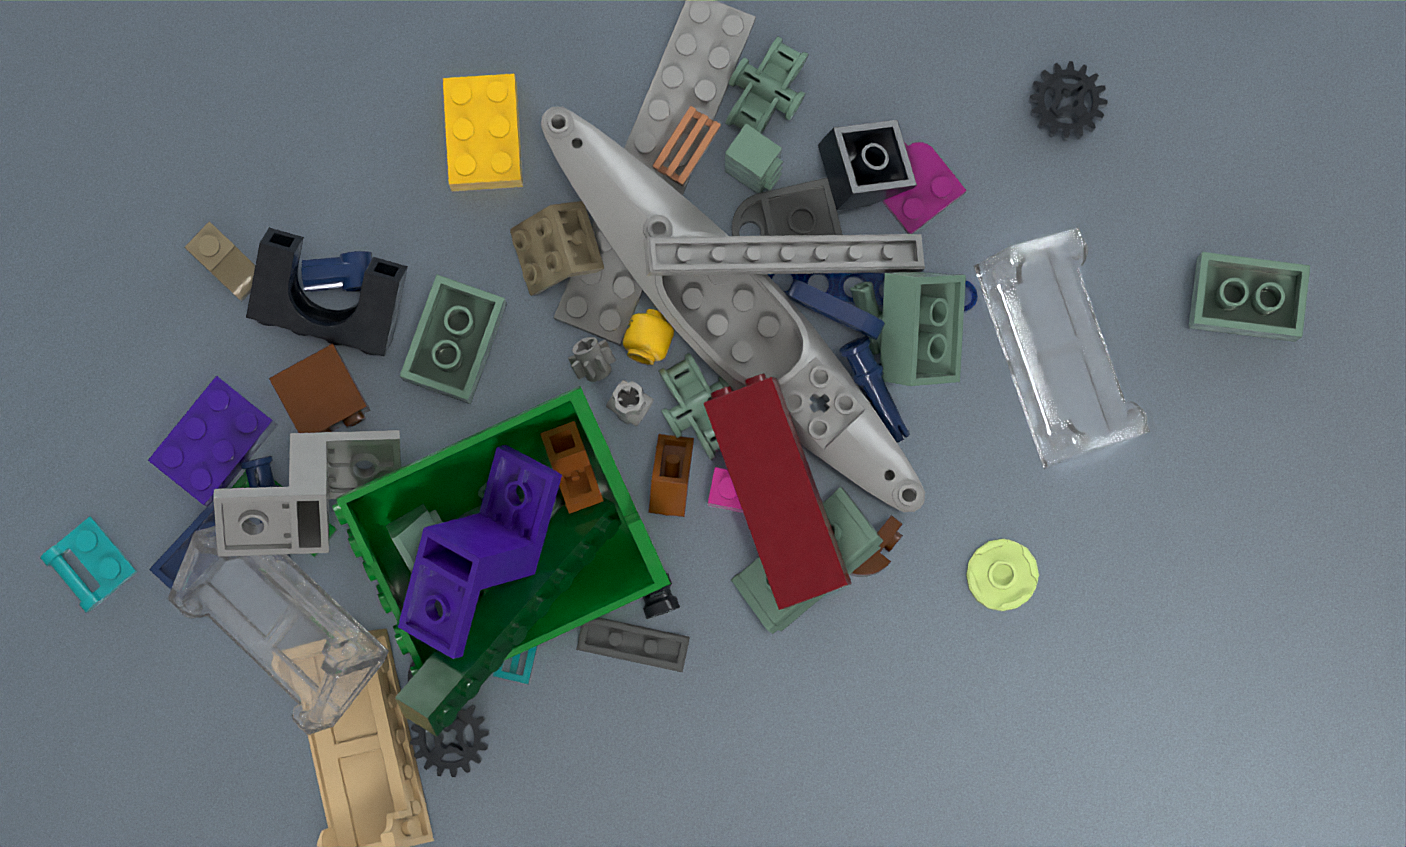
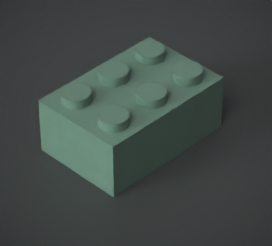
(1249, 296)
(453, 339)

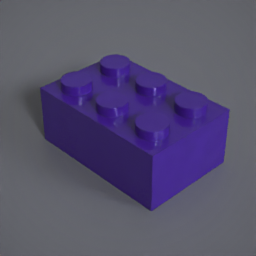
(212, 441)

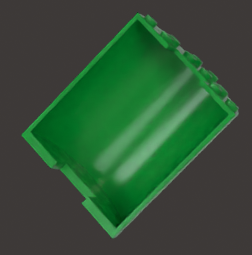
(450, 484)

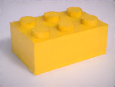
(482, 132)

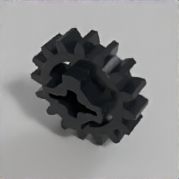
(1078, 111)
(463, 748)

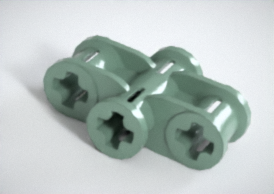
(767, 87)
(690, 393)

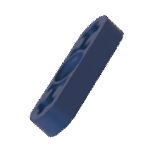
(835, 309)

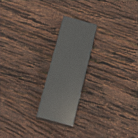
(634, 643)

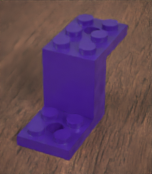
(479, 551)

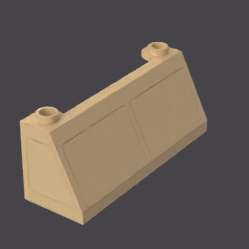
(370, 770)

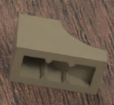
(223, 260)

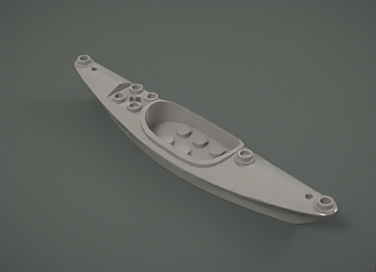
(732, 321)

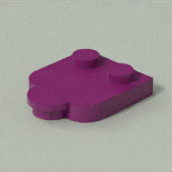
(934, 190)

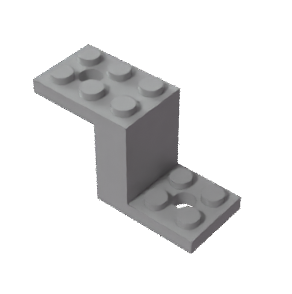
(298, 515)

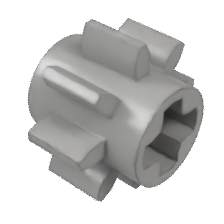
(591, 359)

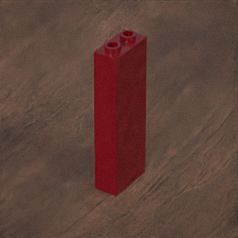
(776, 491)

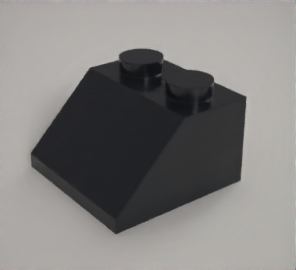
(866, 163)

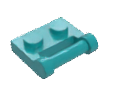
(98, 556)

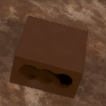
(320, 393)

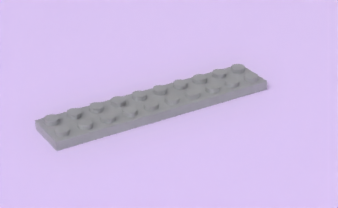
(692, 74)

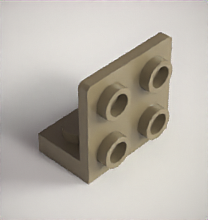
(556, 246)

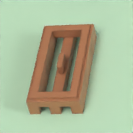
(702, 120)

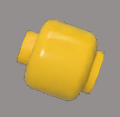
(648, 337)

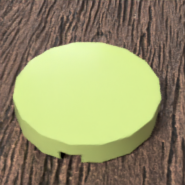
(1002, 575)

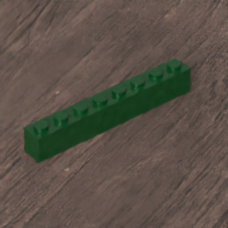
(506, 616)

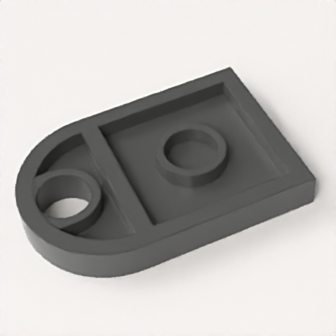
(791, 211)

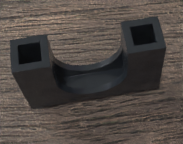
(280, 301)

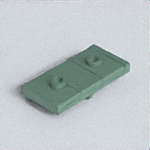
(856, 543)

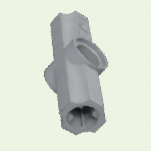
(629, 402)

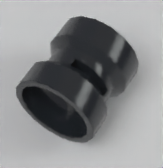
(661, 603)

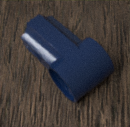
(336, 272)

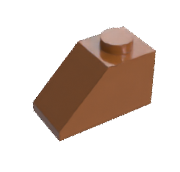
(671, 475)

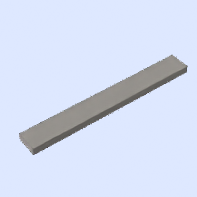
(783, 254)

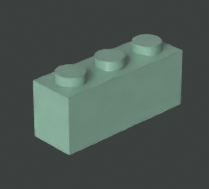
(754, 160)

